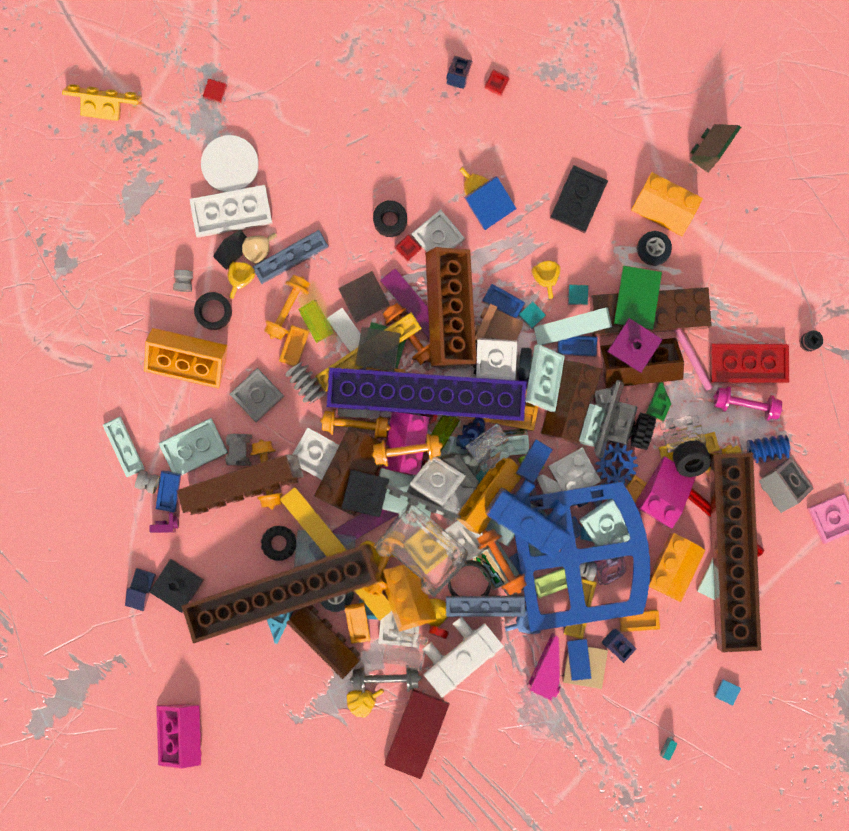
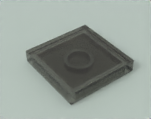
(364, 296)
(378, 349)

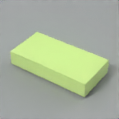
(550, 583)

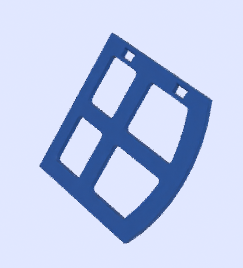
(571, 557)

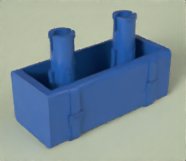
(528, 523)

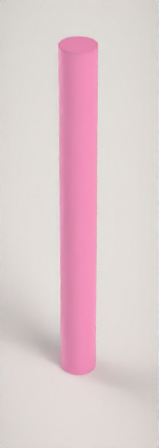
(693, 359)

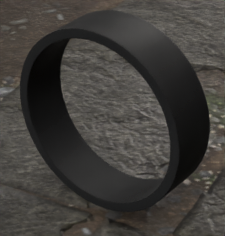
(479, 565)

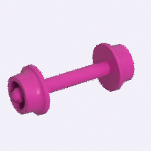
(772, 408)

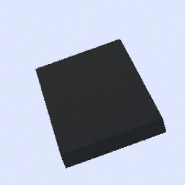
(579, 199)

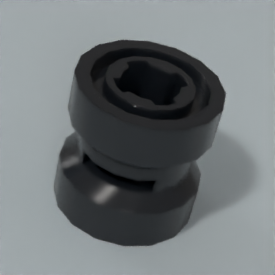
(807, 342)

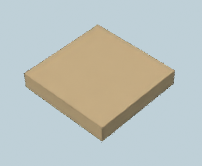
(597, 666)

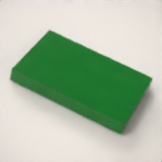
(638, 296)

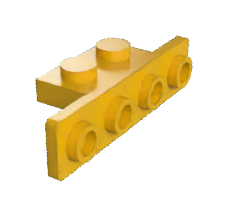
(101, 103)

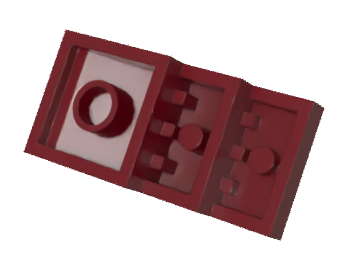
(417, 734)

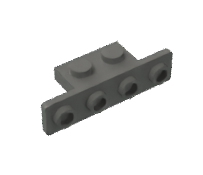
(617, 422)
(415, 497)

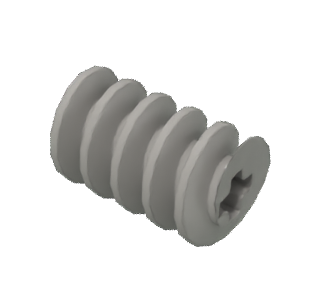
(305, 383)

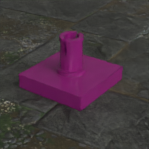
(634, 345)

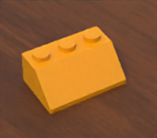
(666, 204)
(675, 567)
(406, 598)

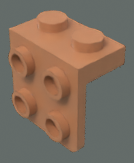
(497, 325)

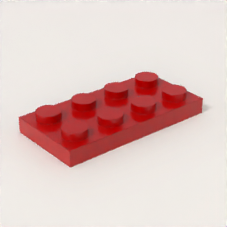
(749, 363)

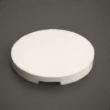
(229, 163)

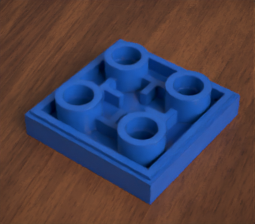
(490, 203)

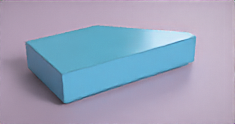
(278, 624)

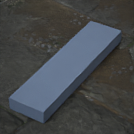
(290, 257)
(485, 606)

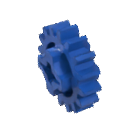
(615, 474)

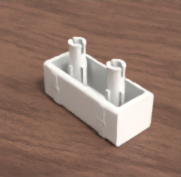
(463, 659)

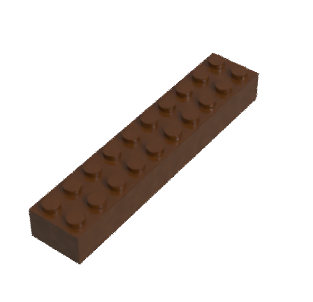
(735, 552)
(281, 593)

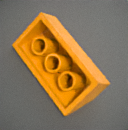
(185, 357)

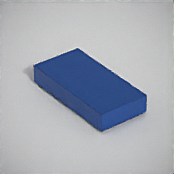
(504, 301)
(578, 346)
(534, 461)
(167, 493)
(579, 659)

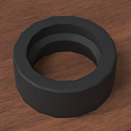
(213, 325)

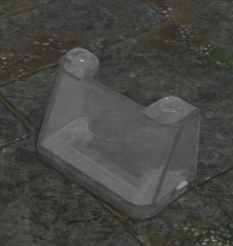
(423, 548)

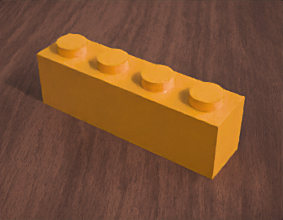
(473, 511)

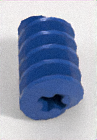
(769, 447)

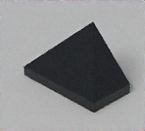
(230, 249)

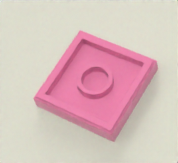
(831, 518)

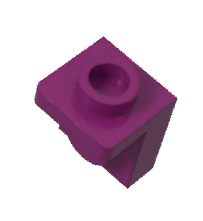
(163, 527)

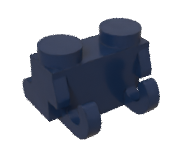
(470, 432)

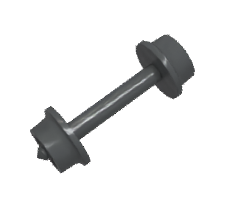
(359, 679)

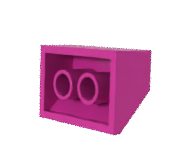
(406, 431)
(178, 735)

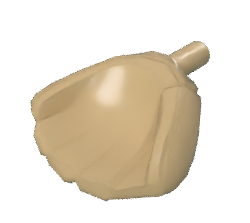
(257, 247)

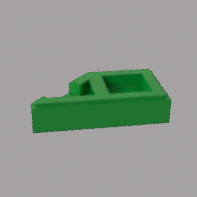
(659, 403)

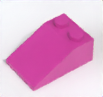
(665, 494)
(546, 674)

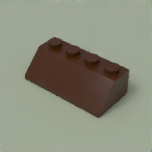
(663, 366)
(574, 397)
(352, 454)
(324, 640)

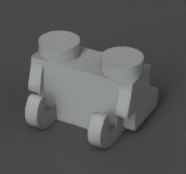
(237, 449)

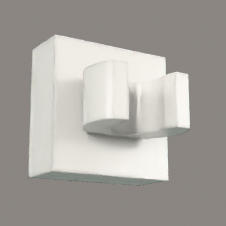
(603, 397)

